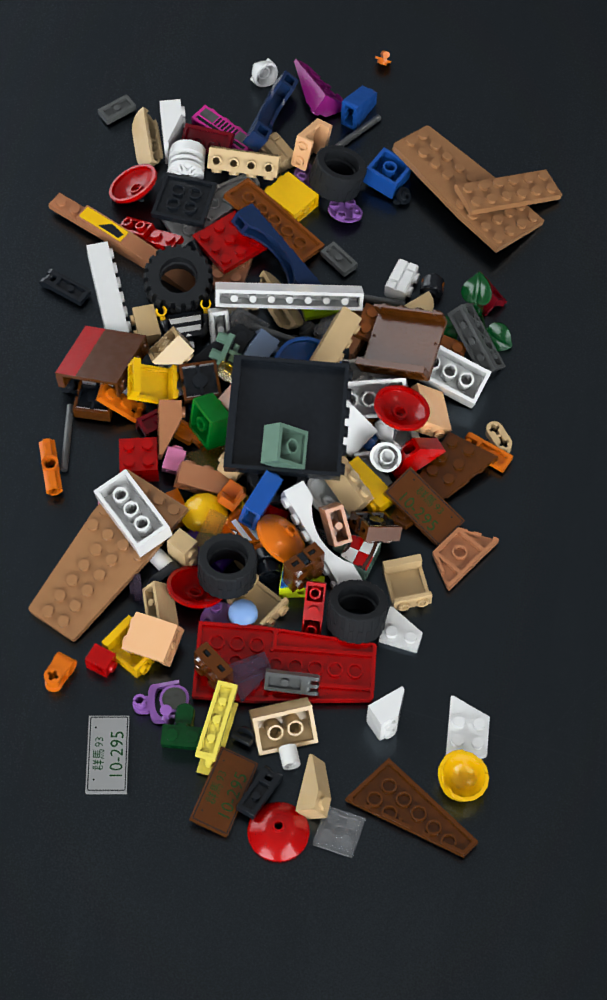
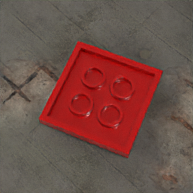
(226, 245)

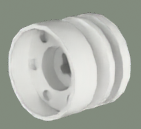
(187, 158)

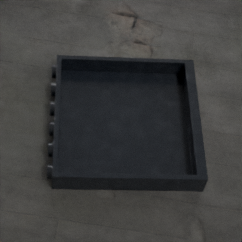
(293, 393)

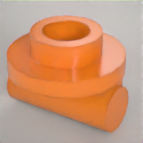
(383, 59)

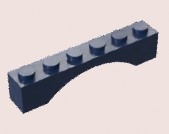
(275, 100)
(254, 225)

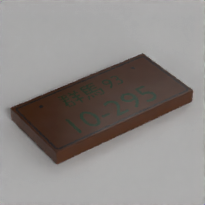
(423, 506)
(223, 791)

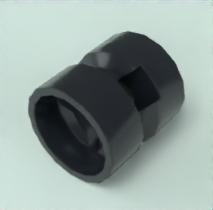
(267, 566)

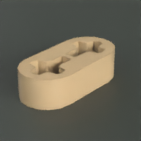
(501, 435)

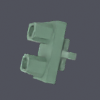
(227, 340)

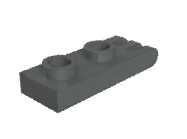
(291, 682)

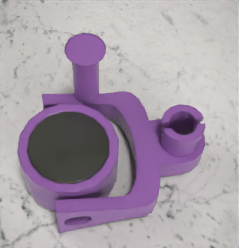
(170, 698)

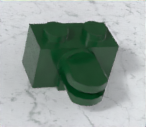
(183, 733)

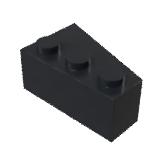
(242, 338)

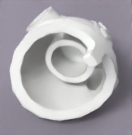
(264, 73)
(385, 433)
(386, 456)

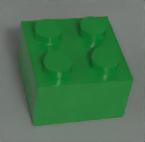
(209, 421)

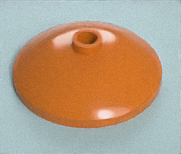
(279, 537)

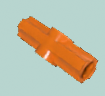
(51, 475)

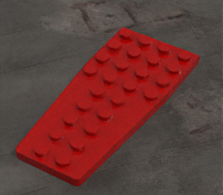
(343, 667)

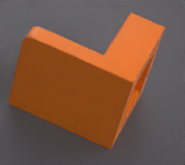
(231, 495)

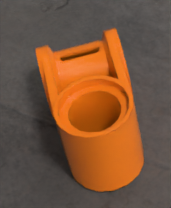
(59, 671)

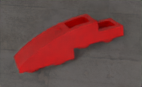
(151, 235)

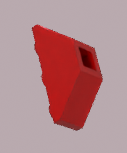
(418, 453)
(314, 607)

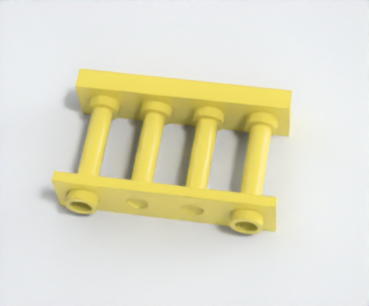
(217, 725)

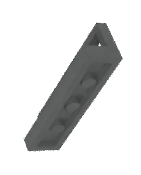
(475, 337)

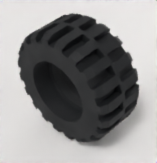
(178, 258)

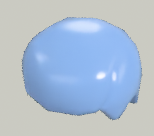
(243, 612)

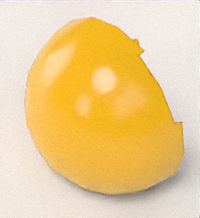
(199, 507)
(463, 776)

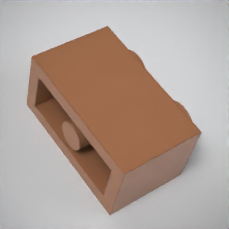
(335, 524)

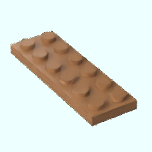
(508, 192)

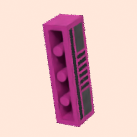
(210, 118)

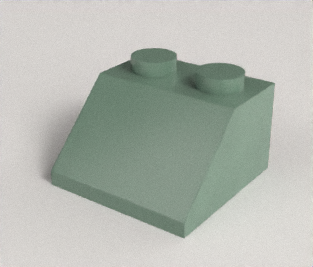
(284, 446)

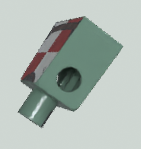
(360, 554)

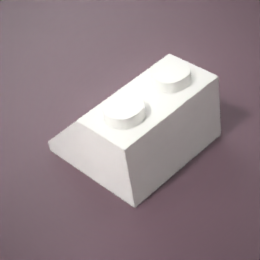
(385, 714)

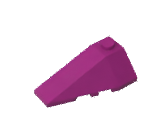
(317, 92)

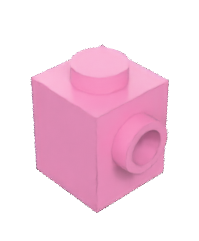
(173, 457)

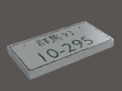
(107, 755)

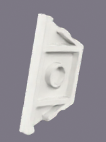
(467, 729)

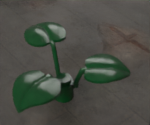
(479, 293)

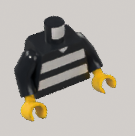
(191, 324)

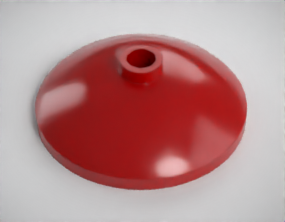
(133, 184)
(401, 407)
(186, 590)
(274, 843)

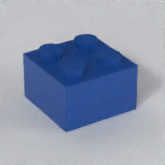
(387, 173)

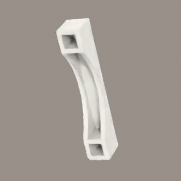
(299, 503)

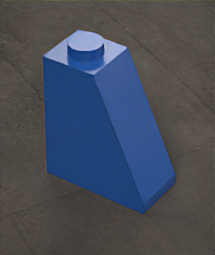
(357, 107)
(260, 499)

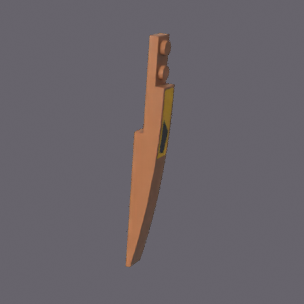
(118, 238)

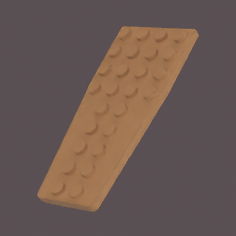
(443, 167)
(97, 567)

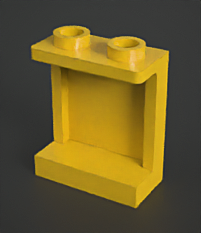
(293, 195)
(151, 383)
(133, 663)

